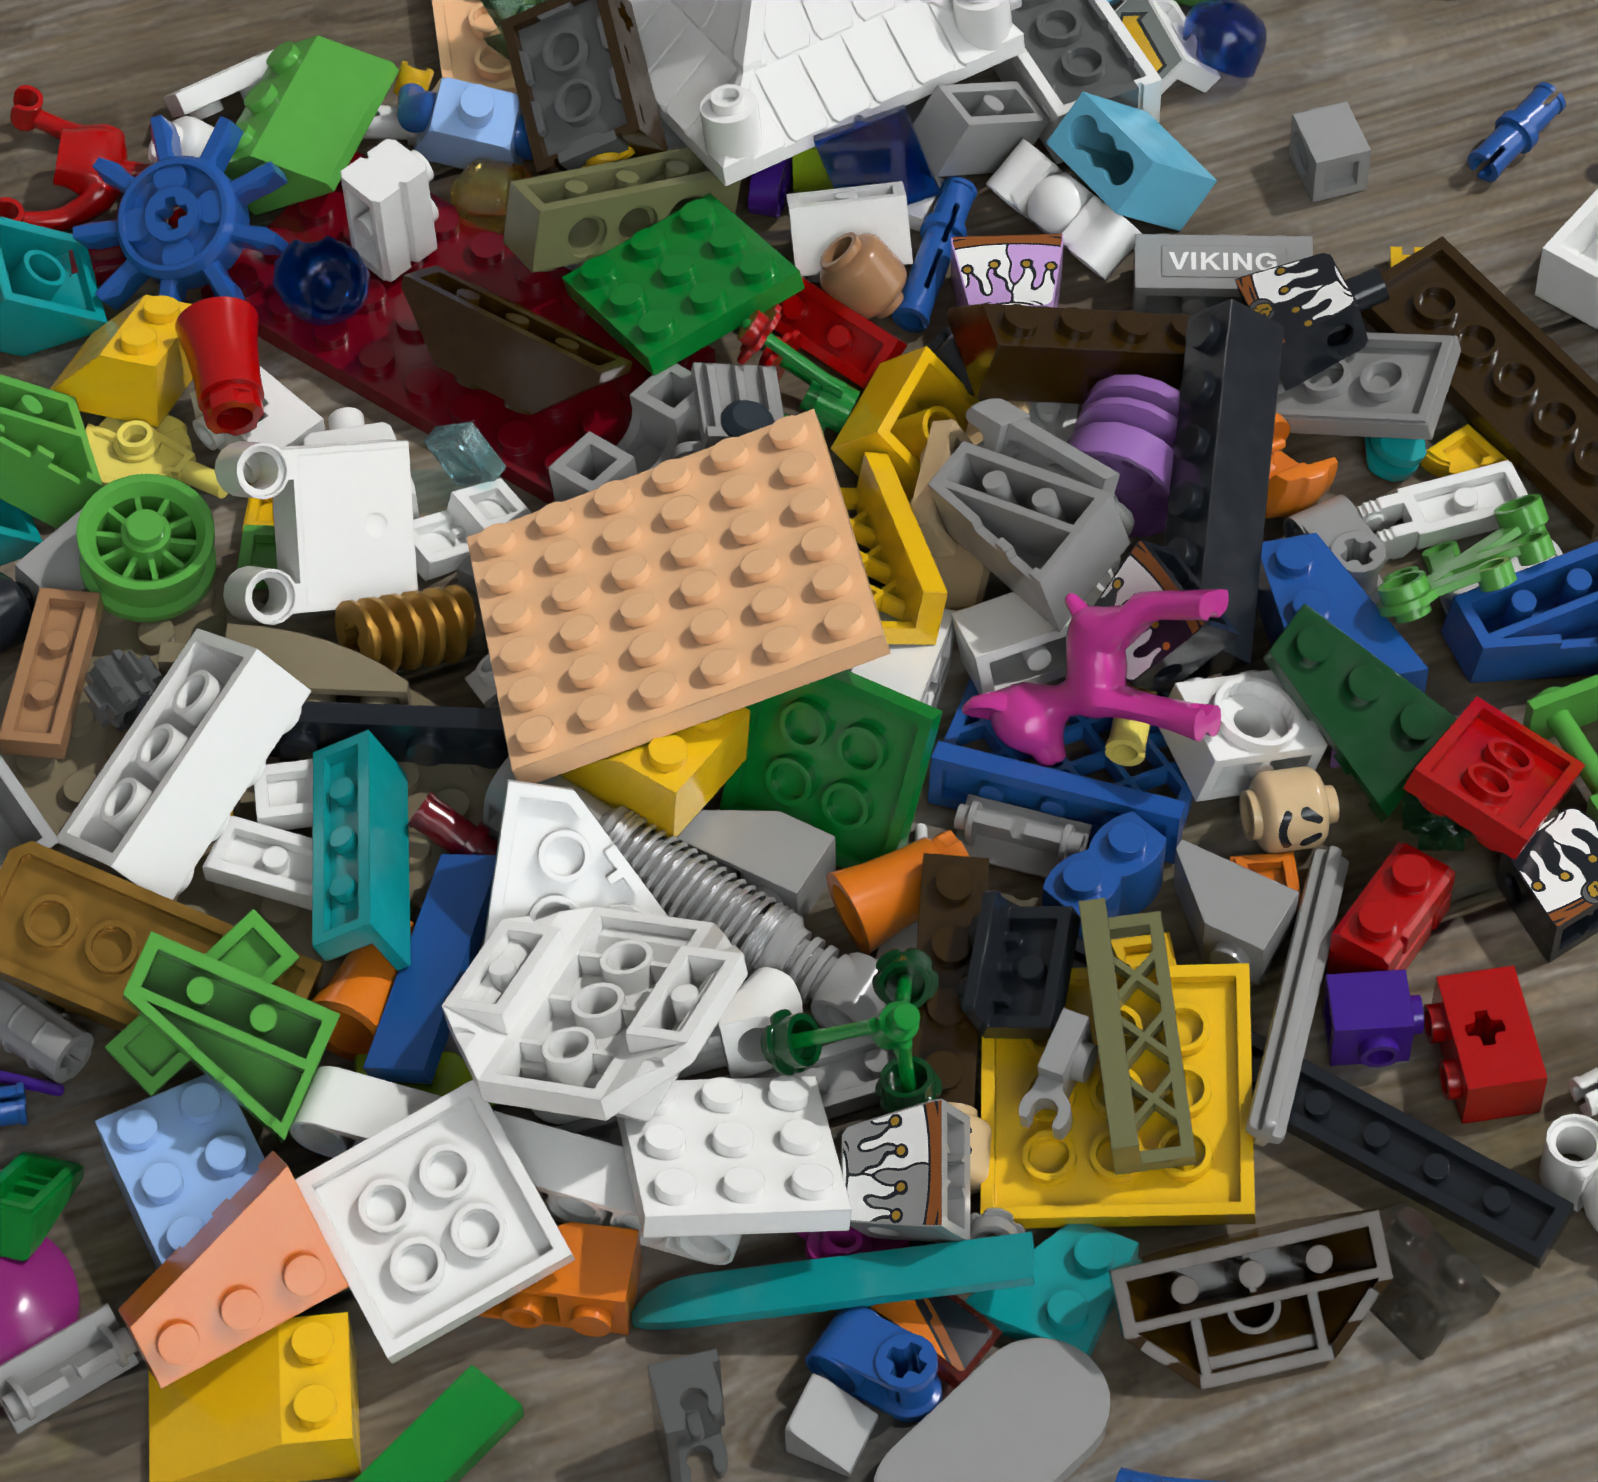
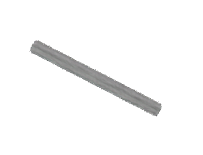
(1297, 997)

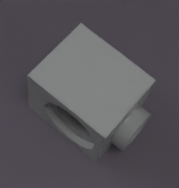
(1329, 151)

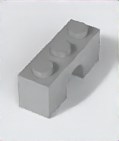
(661, 419)

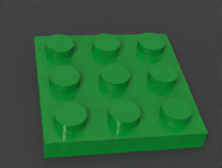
(682, 283)
(839, 760)

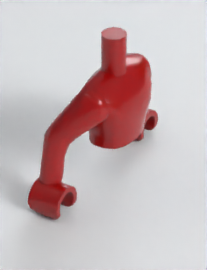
(77, 152)

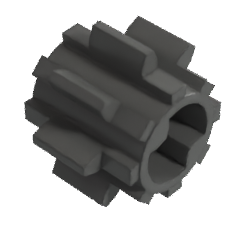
(117, 687)

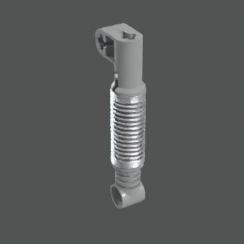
(691, 890)

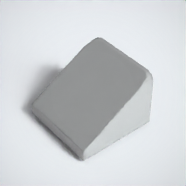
(829, 1426)

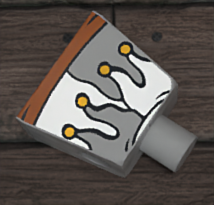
(910, 1174)

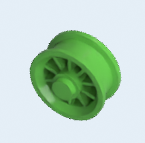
(147, 547)

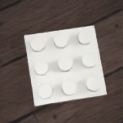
(736, 1160)
(434, 1221)

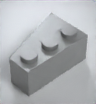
(1030, 526)

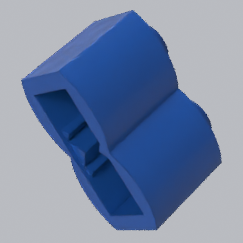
(1120, 865)

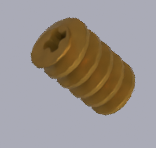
(408, 627)

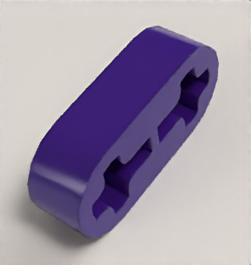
(769, 189)

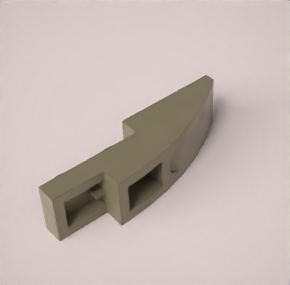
(320, 665)

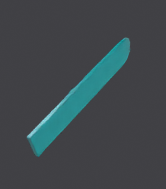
(839, 1282)

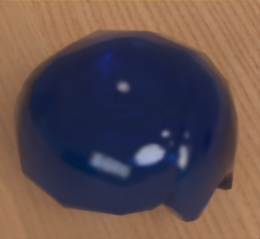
(1227, 36)
(321, 281)

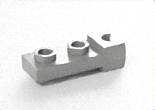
(1011, 433)

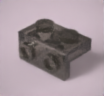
(1430, 1283)

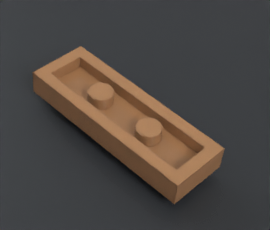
(51, 673)

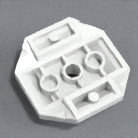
(591, 1009)

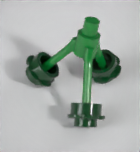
(904, 985)

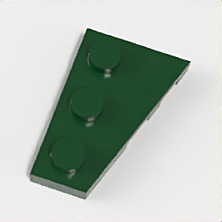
(1359, 704)

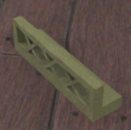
(1110, 1033)

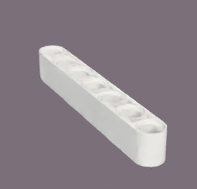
(573, 1173)

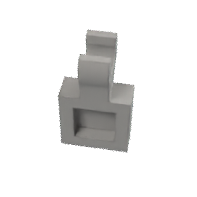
(1065, 1061)

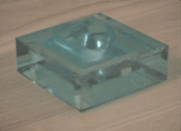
(464, 453)

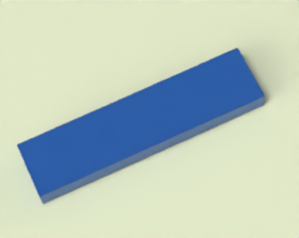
(442, 949)

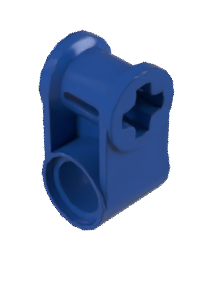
(878, 1363)

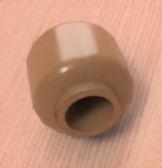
(863, 274)

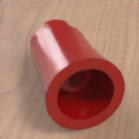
(224, 362)

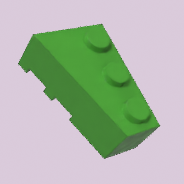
(44, 453)
(234, 1027)

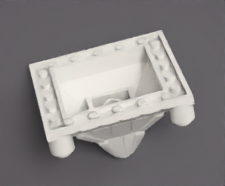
(767, 75)

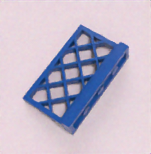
(1061, 789)

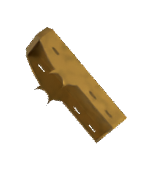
(81, 930)

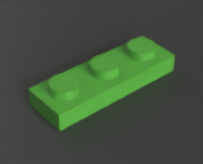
(248, 947)

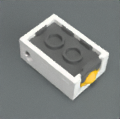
(1075, 51)

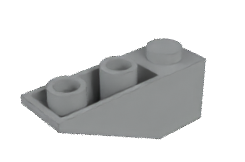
(768, 851)

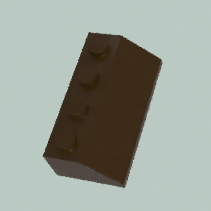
(1063, 351)

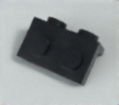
(1018, 968)

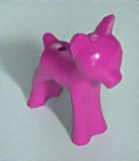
(1035, 714)

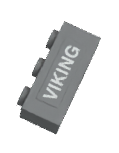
(1200, 270)

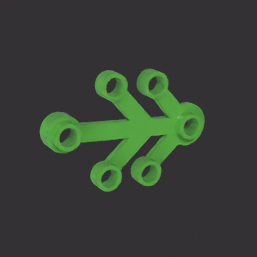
(1522, 520)

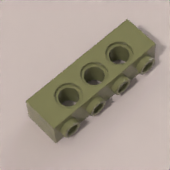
(596, 207)

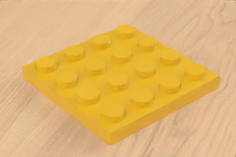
(1074, 1178)

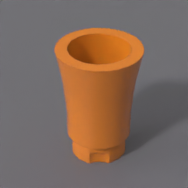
(884, 893)
(360, 996)

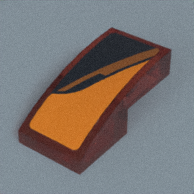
(952, 1327)

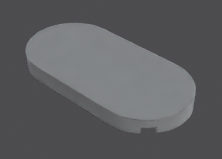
(1017, 1418)

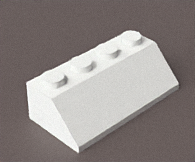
(185, 764)

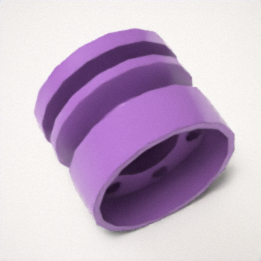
(1132, 429)

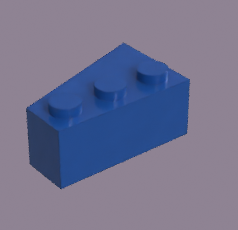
(1308, 572)
(1534, 626)

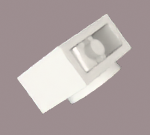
(1256, 734)

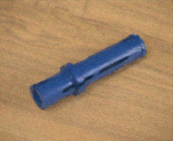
(934, 253)

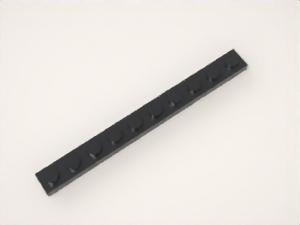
(1418, 1160)

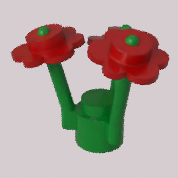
(826, 394)

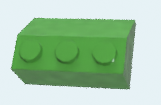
(309, 116)

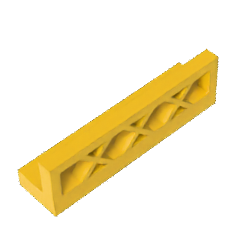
(897, 554)

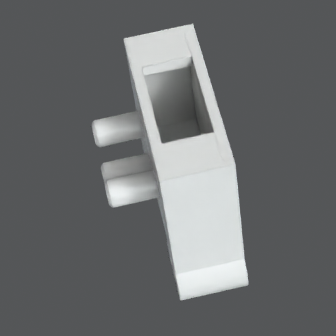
(336, 521)

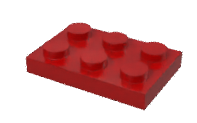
(1494, 778)

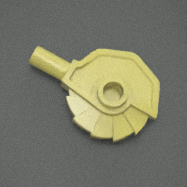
(137, 448)

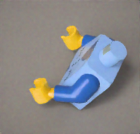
(460, 119)

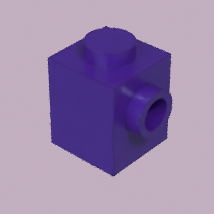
(1370, 1018)

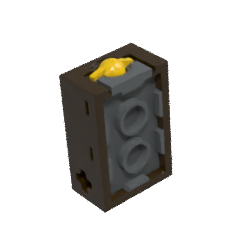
(582, 84)

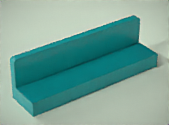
(360, 851)

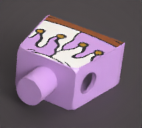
(1007, 269)

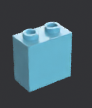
(1131, 162)

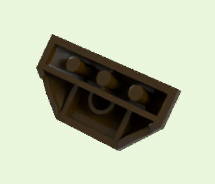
(503, 345)
(1254, 1297)

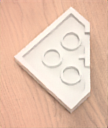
(558, 859)

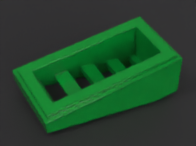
(31, 1199)

